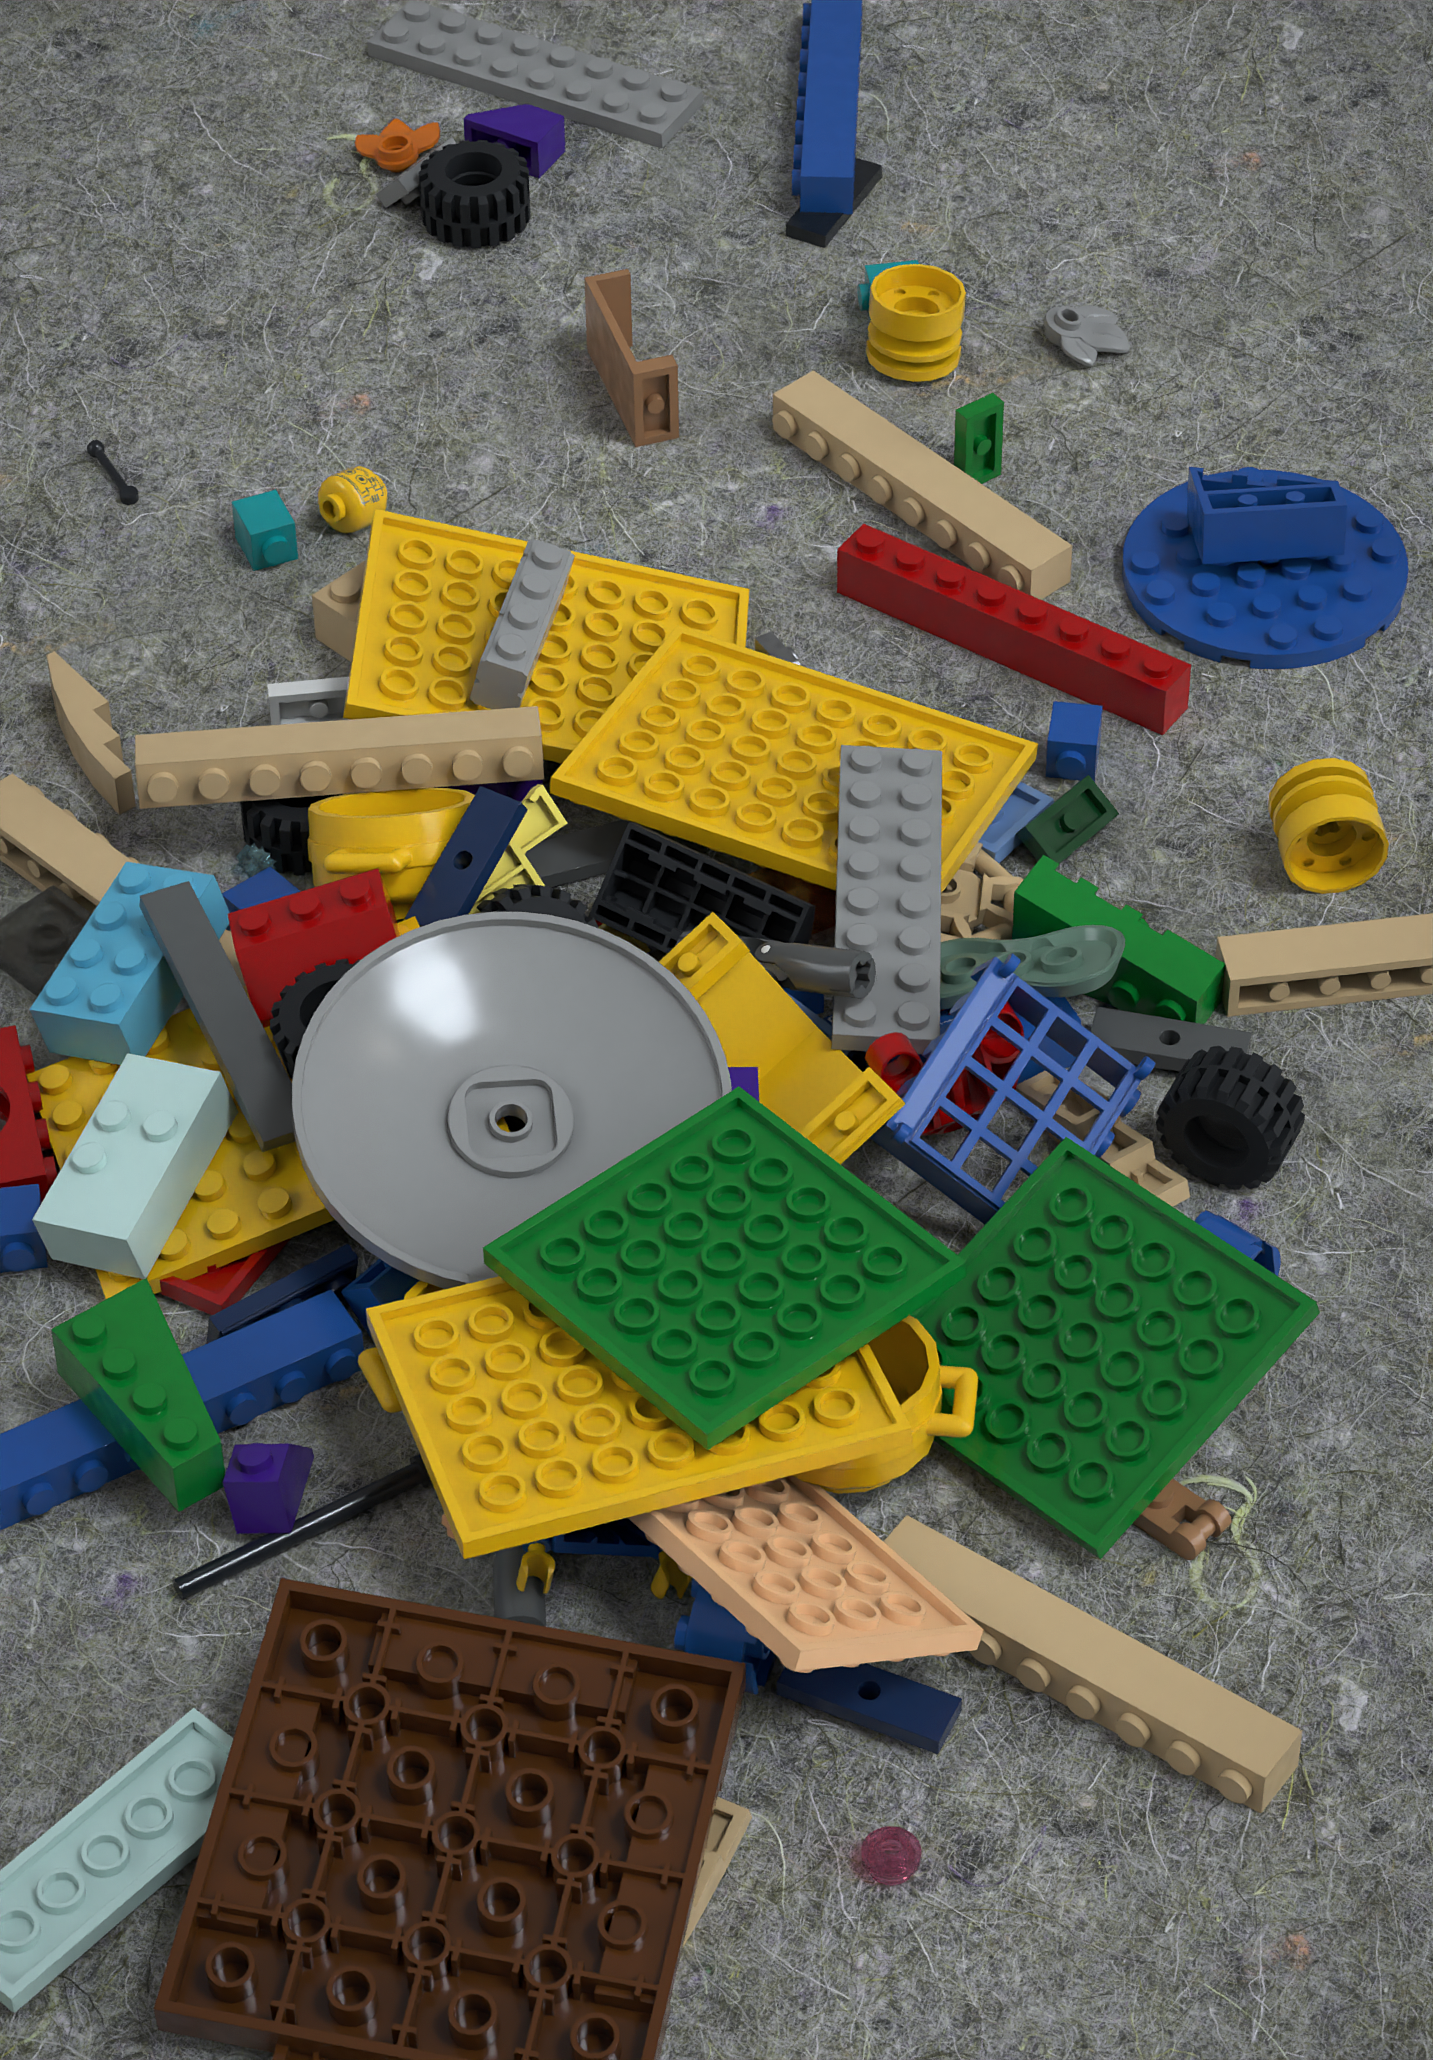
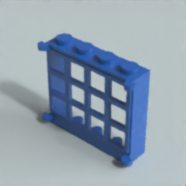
(953, 1052)

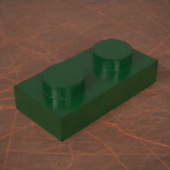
(1068, 822)

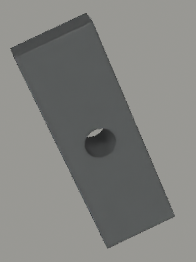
(1162, 1039)

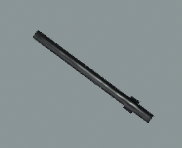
(303, 1528)

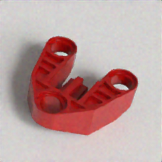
(968, 1091)

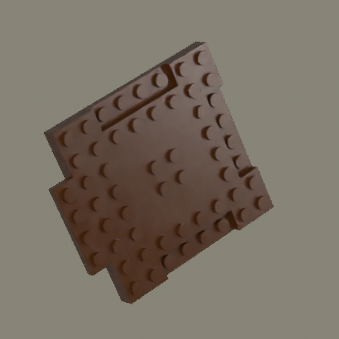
(450, 1839)

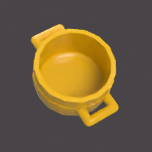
(387, 831)
(916, 1377)

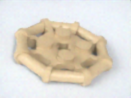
(968, 899)

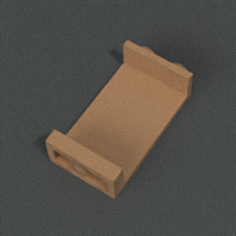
(640, 390)

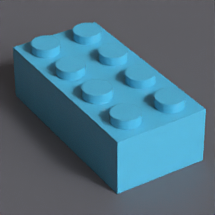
(114, 980)

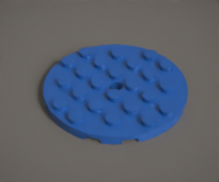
(1273, 617)

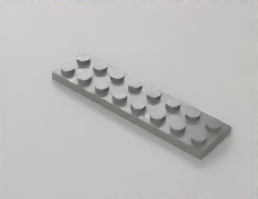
(536, 73)
(890, 892)

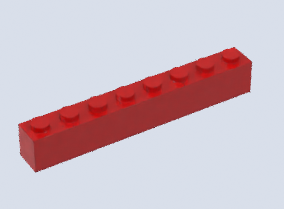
(1013, 629)

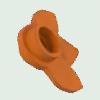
(398, 144)

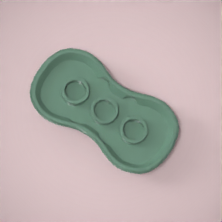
(1053, 963)

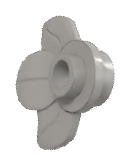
(1085, 332)

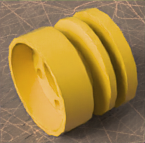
(915, 322)
(1327, 825)

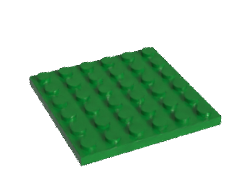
(724, 1266)
(1102, 1343)

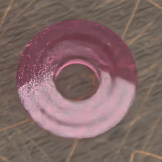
(891, 1868)

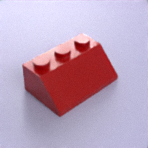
(307, 929)

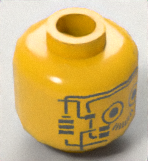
(350, 499)

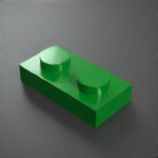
(979, 438)

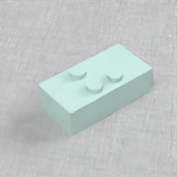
(135, 1166)

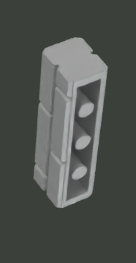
(522, 626)

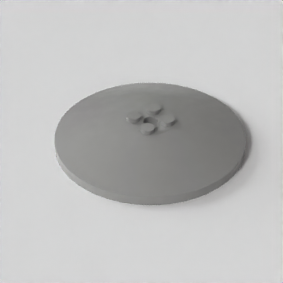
(476, 1026)

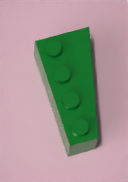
(1156, 971)
(141, 1391)

